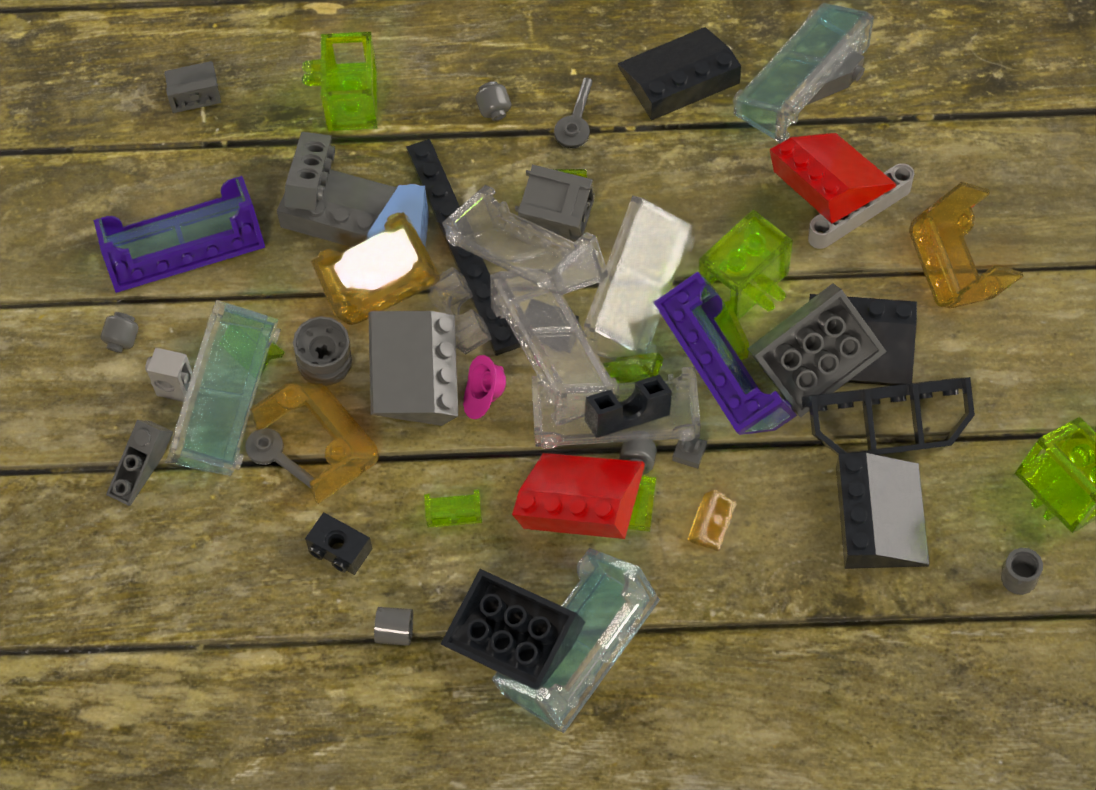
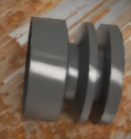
(322, 351)

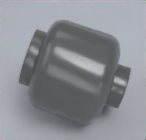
(493, 101)
(119, 332)
(640, 450)

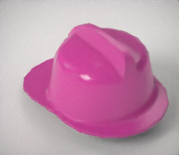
(484, 386)

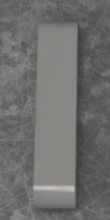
(840, 228)

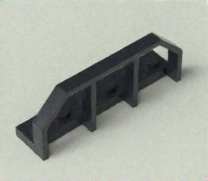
(896, 393)

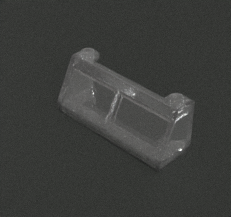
(524, 247)
(639, 272)
(552, 344)
(681, 423)

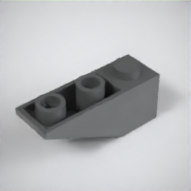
(139, 460)

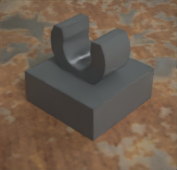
(690, 452)

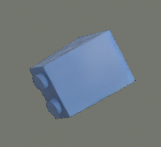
(410, 200)

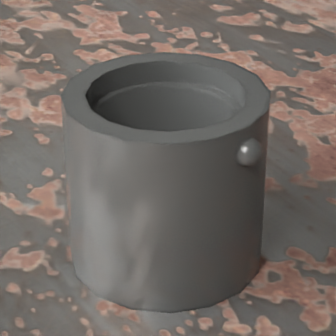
(1021, 571)
(393, 626)

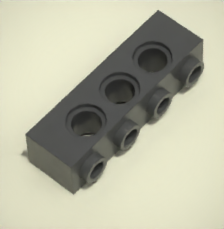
(309, 171)

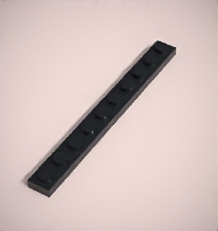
(470, 265)

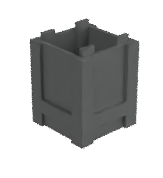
(557, 201)

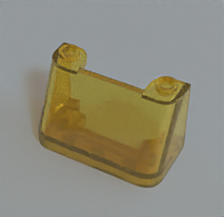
(376, 271)

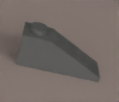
(849, 71)

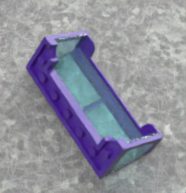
(180, 238)
(690, 316)

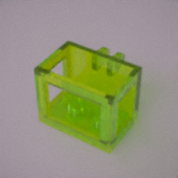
(346, 88)
(750, 263)
(1064, 474)

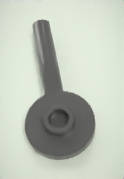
(573, 130)
(267, 446)

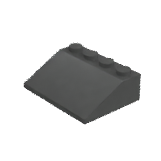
(345, 213)
(817, 348)
(413, 366)

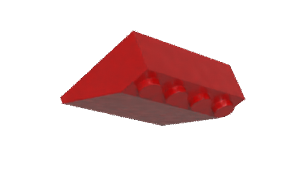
(829, 174)
(579, 495)

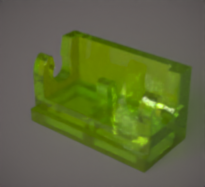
(453, 510)

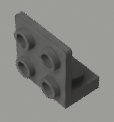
(192, 87)

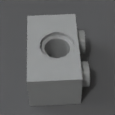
(169, 373)

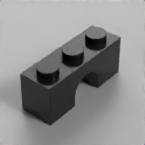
(647, 403)

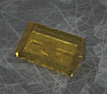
(712, 520)

